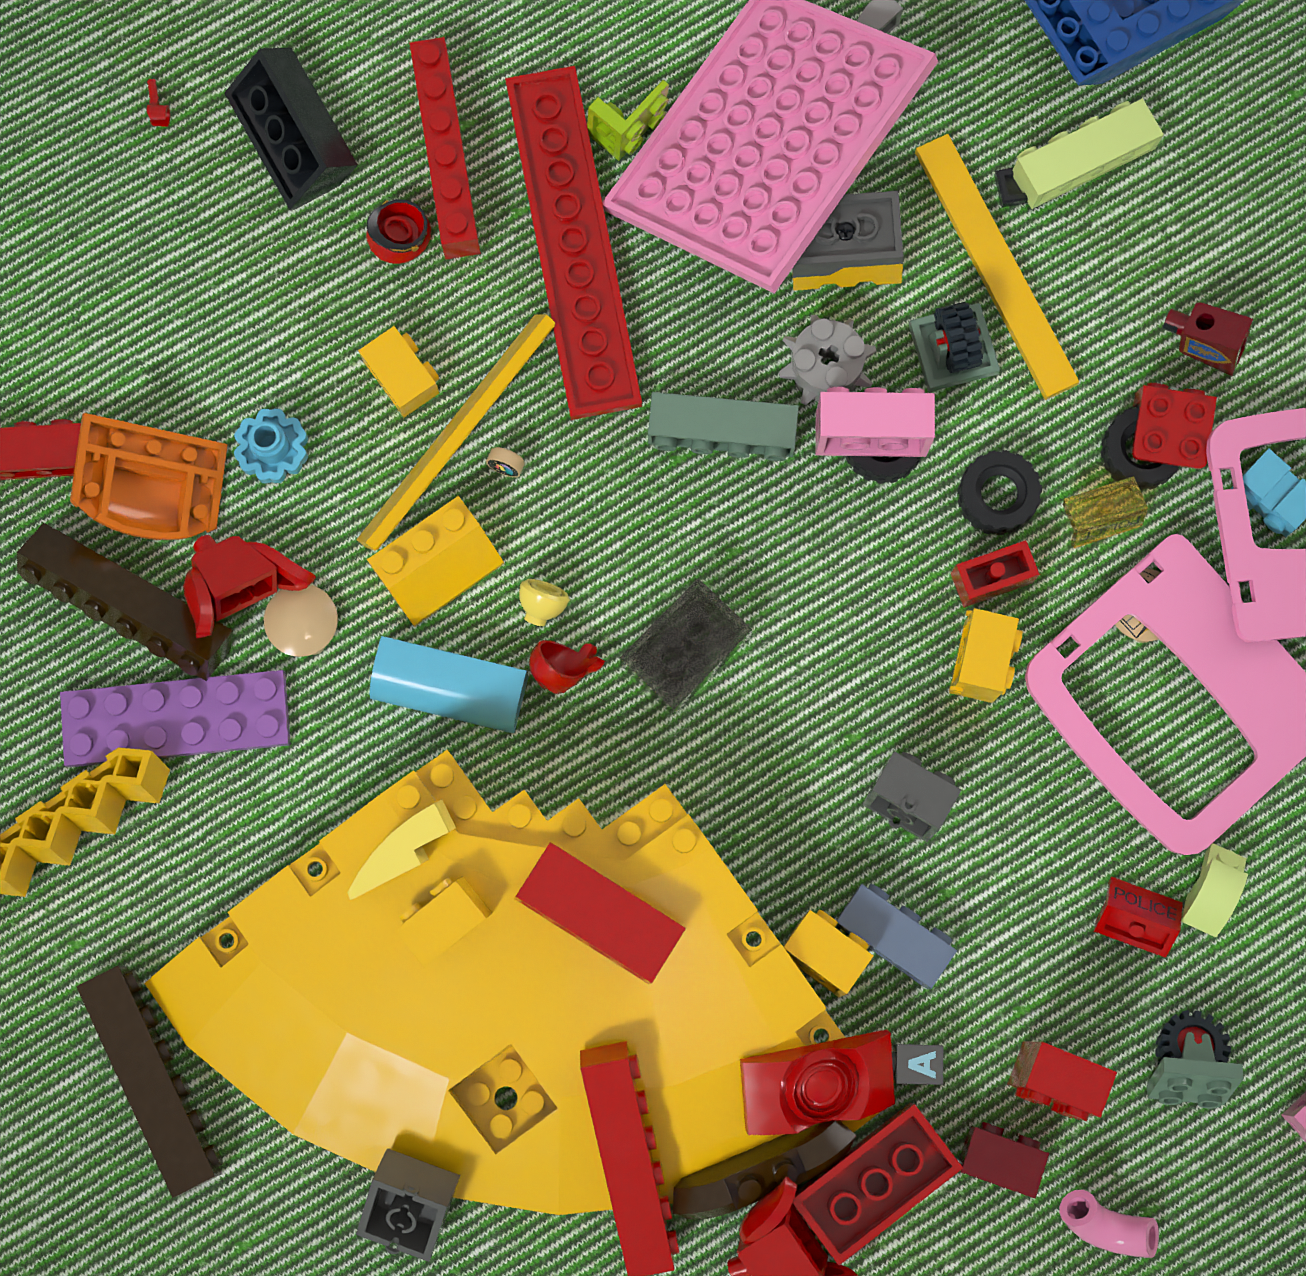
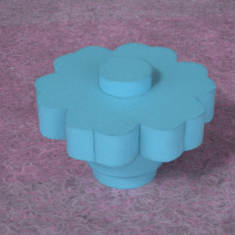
(271, 446)

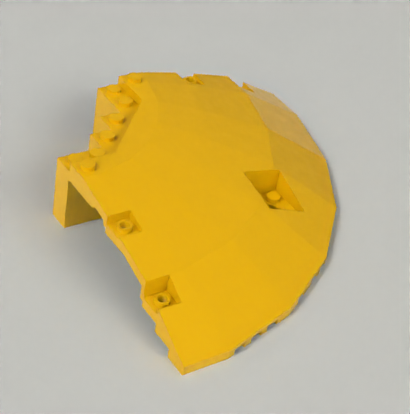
(371, 1052)

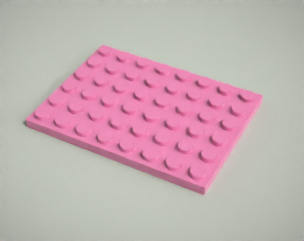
(769, 137)

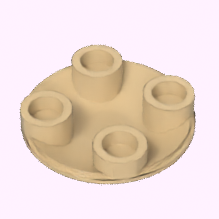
(301, 621)

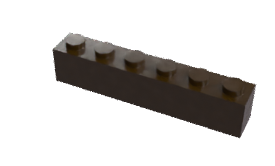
(121, 601)
(150, 1080)

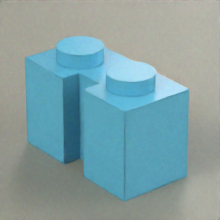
(1275, 493)

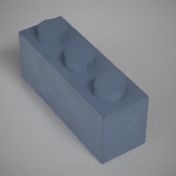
(897, 935)

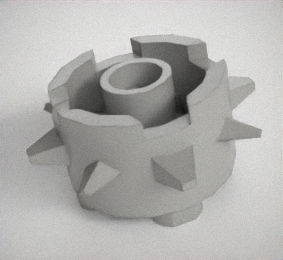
(830, 340)

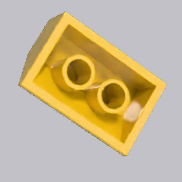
(436, 561)

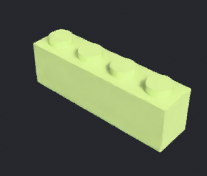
(1087, 152)

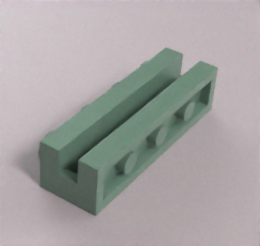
(722, 426)

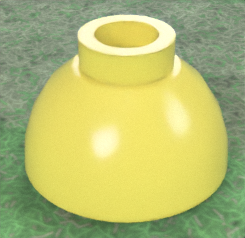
(541, 601)

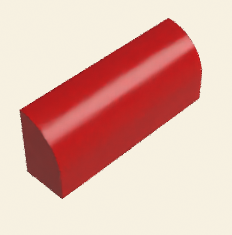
(600, 913)

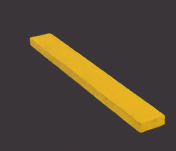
(996, 267)
(456, 432)

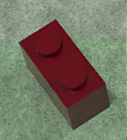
(1002, 1160)

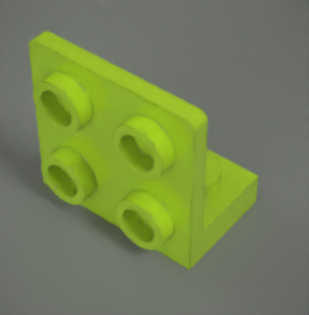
(622, 136)

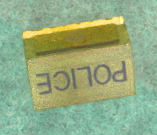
(1105, 511)

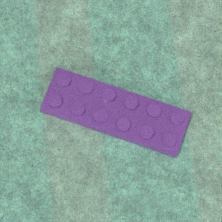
(176, 717)

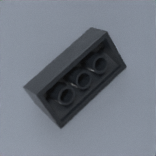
(290, 126)

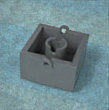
(912, 795)
(407, 1205)

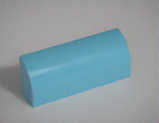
(448, 684)

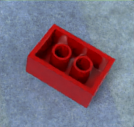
(1059, 1077)

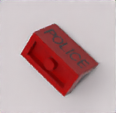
(1139, 917)

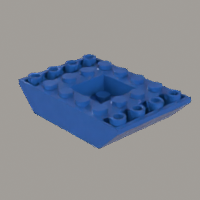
(1113, 36)

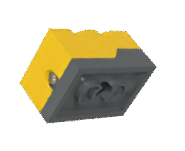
(855, 244)

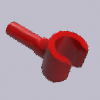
(158, 114)

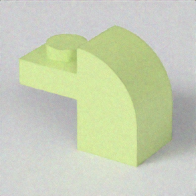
(1216, 890)

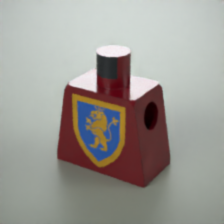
(1211, 335)

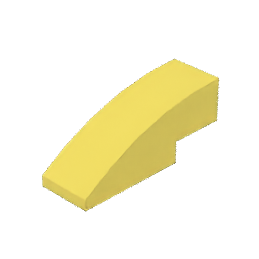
(402, 848)

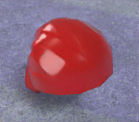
(560, 667)

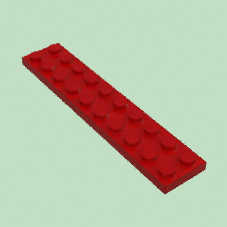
(573, 243)

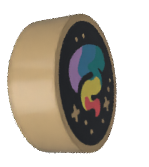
(505, 462)

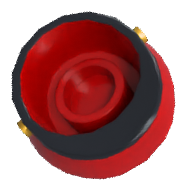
(398, 231)

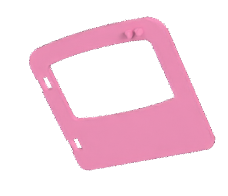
(1273, 575)
(1252, 683)

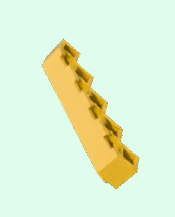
(88, 804)

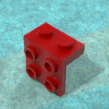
(1173, 425)

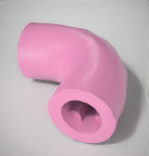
(1107, 1228)

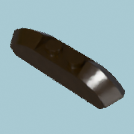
(759, 1170)

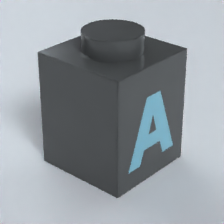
(917, 1064)

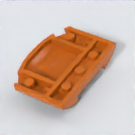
(147, 479)

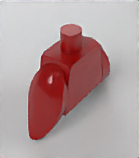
(234, 576)
(779, 1241)

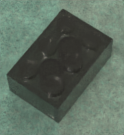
(685, 647)

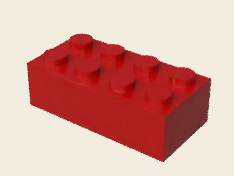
(876, 1183)

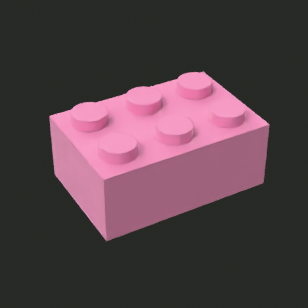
(875, 422)

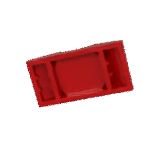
(817, 1084)

